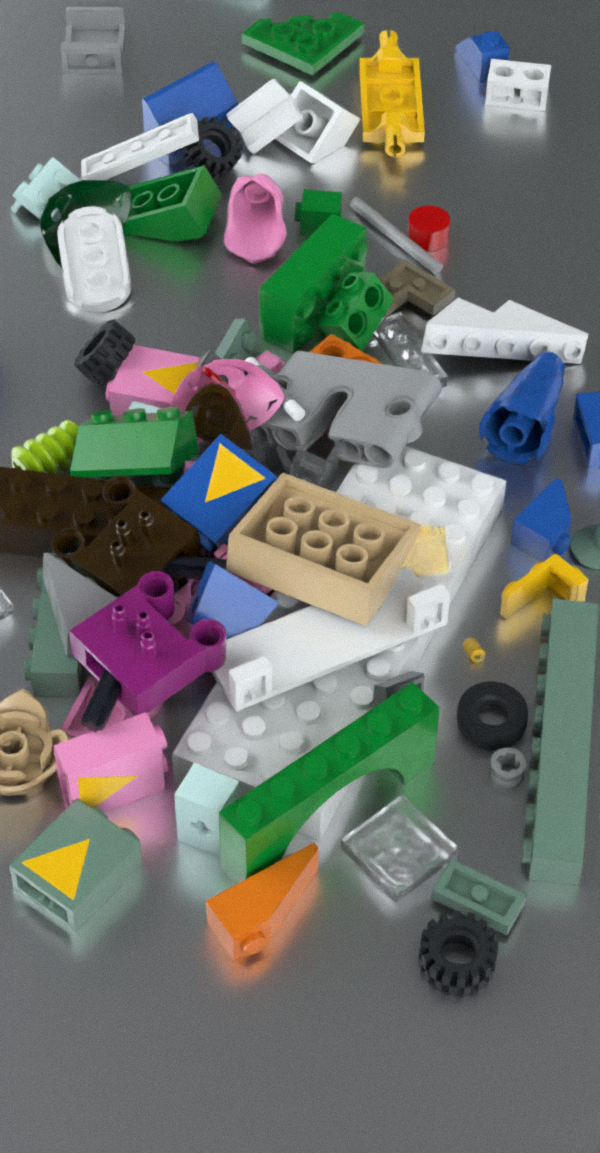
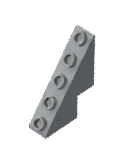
(71, 596)

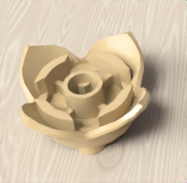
(29, 736)

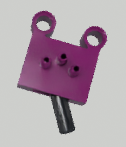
(140, 653)

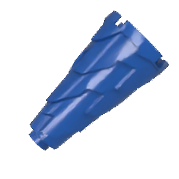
(523, 414)

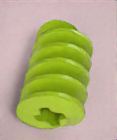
(47, 450)

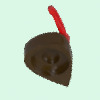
(219, 412)

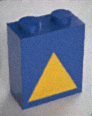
(218, 491)

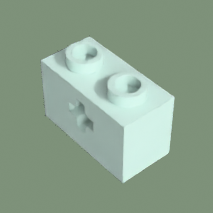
(198, 807)

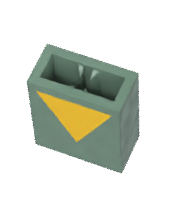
(76, 864)

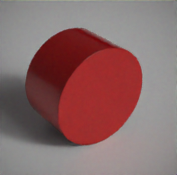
(429, 227)

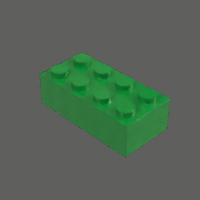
(308, 281)

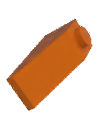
(255, 908)

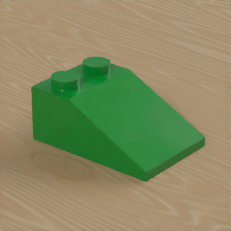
(173, 206)

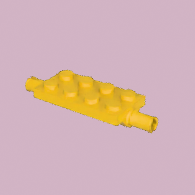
(391, 97)

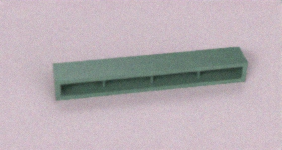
(563, 743)

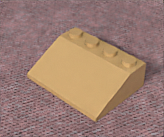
(321, 548)

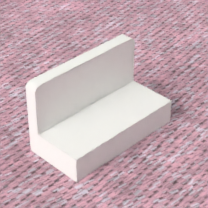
(265, 115)

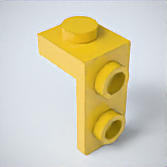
(552, 574)

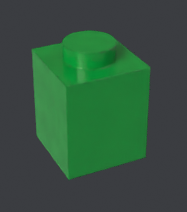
(316, 209)

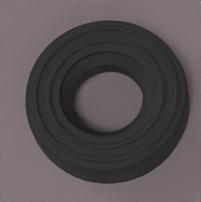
(492, 735)

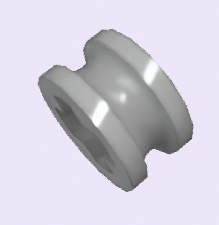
(507, 779)

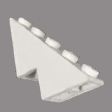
(505, 334)

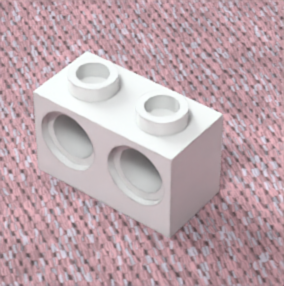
(518, 85)

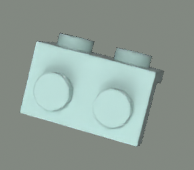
(44, 184)

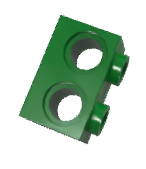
(356, 309)

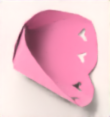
(252, 391)

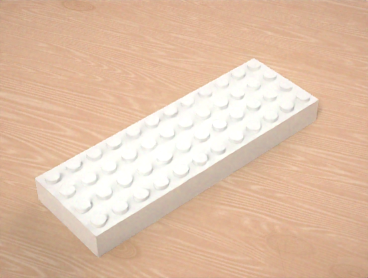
(281, 729)

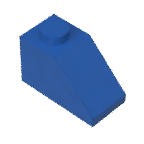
(479, 51)
(544, 524)

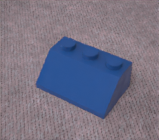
(200, 93)

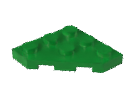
(304, 41)

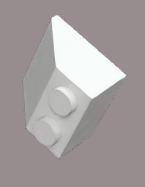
(323, 126)

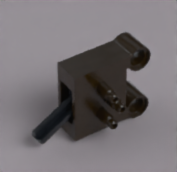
(136, 542)

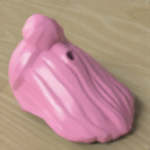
(255, 219)

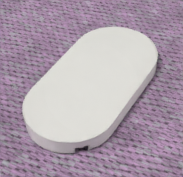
(94, 260)

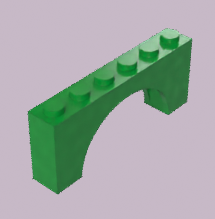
(391, 736)

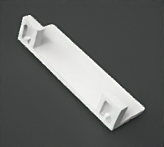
(320, 642)

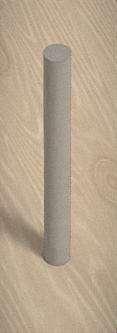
(396, 235)

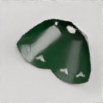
(84, 194)

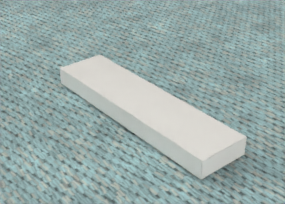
(141, 149)

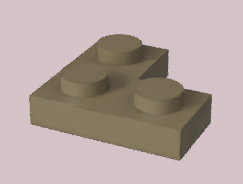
(415, 285)

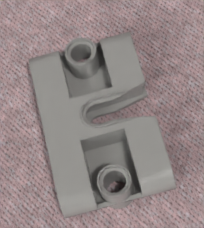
(371, 405)

